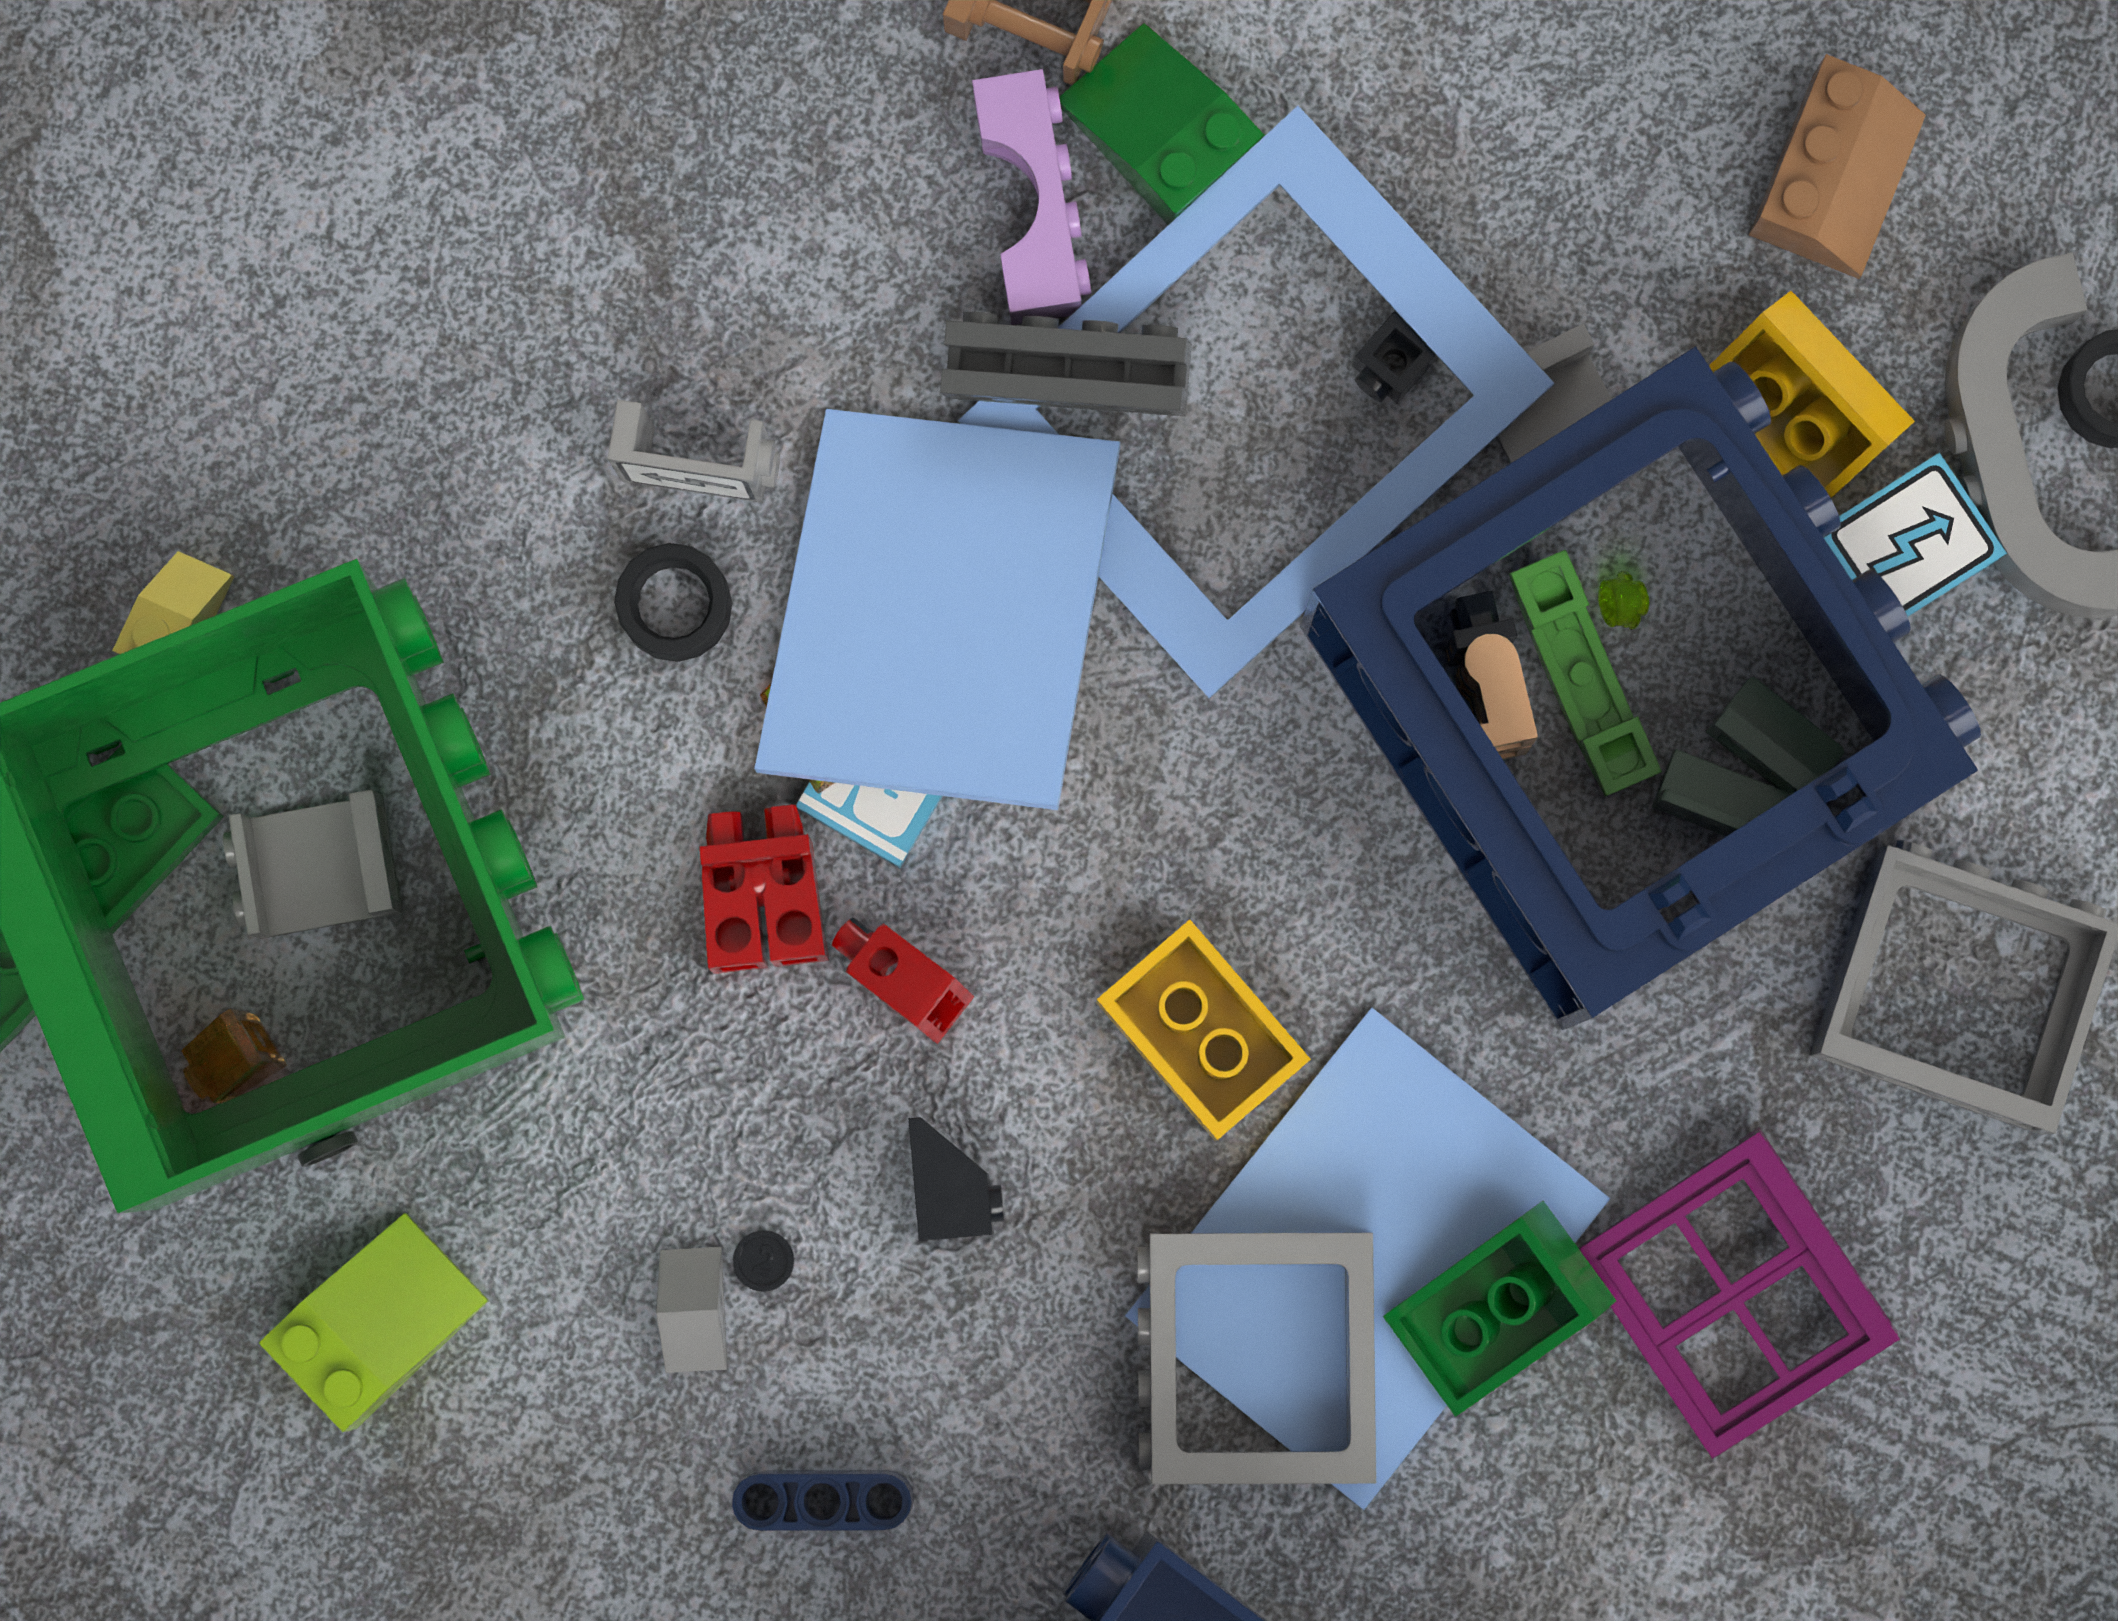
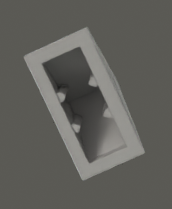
(692, 1309)

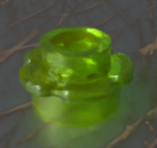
(1623, 601)

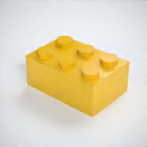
(1202, 1030)

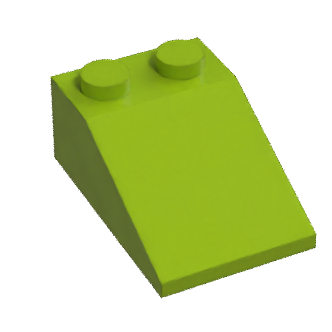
(374, 1323)

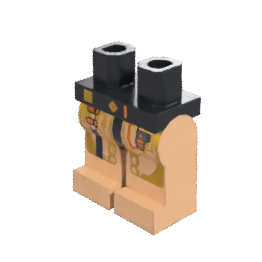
(1491, 673)

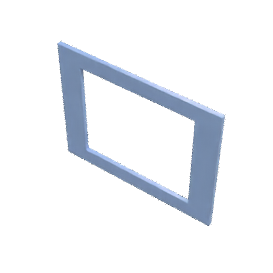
(1416, 287)

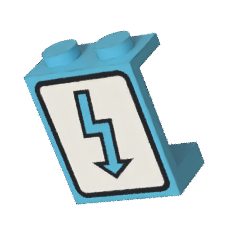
(1917, 535)

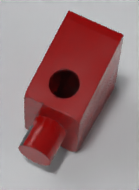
(915, 989)

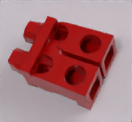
(758, 873)

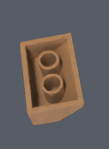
(1839, 167)

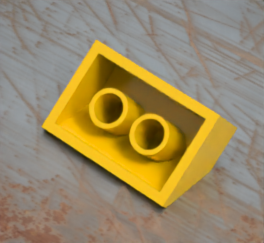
(1818, 395)

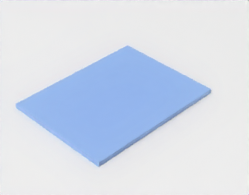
(939, 609)
(1379, 1149)

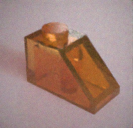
(231, 1056)

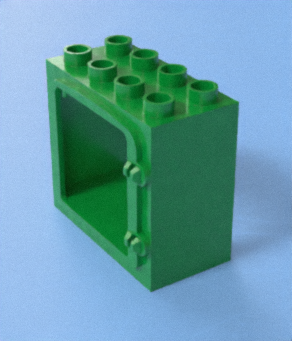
(181, 700)

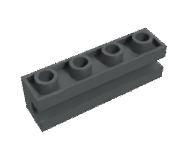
(1067, 366)

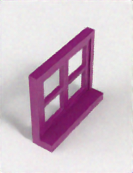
(1809, 1246)

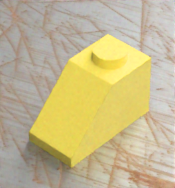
(174, 599)

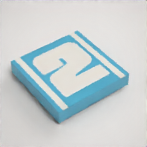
(872, 817)

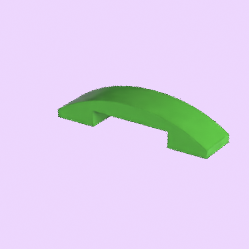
(1582, 674)

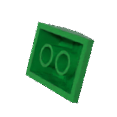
(1159, 121)
(1500, 1308)

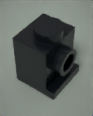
(1392, 338)

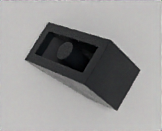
(950, 1188)

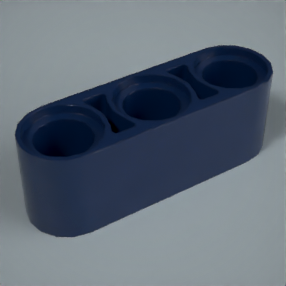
(793, 1507)

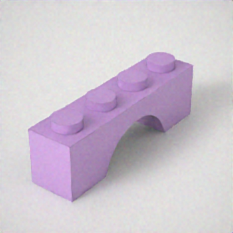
(1016, 125)

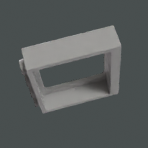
(2088, 957)
(1157, 1386)

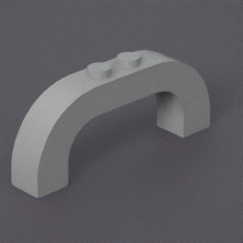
(1991, 449)

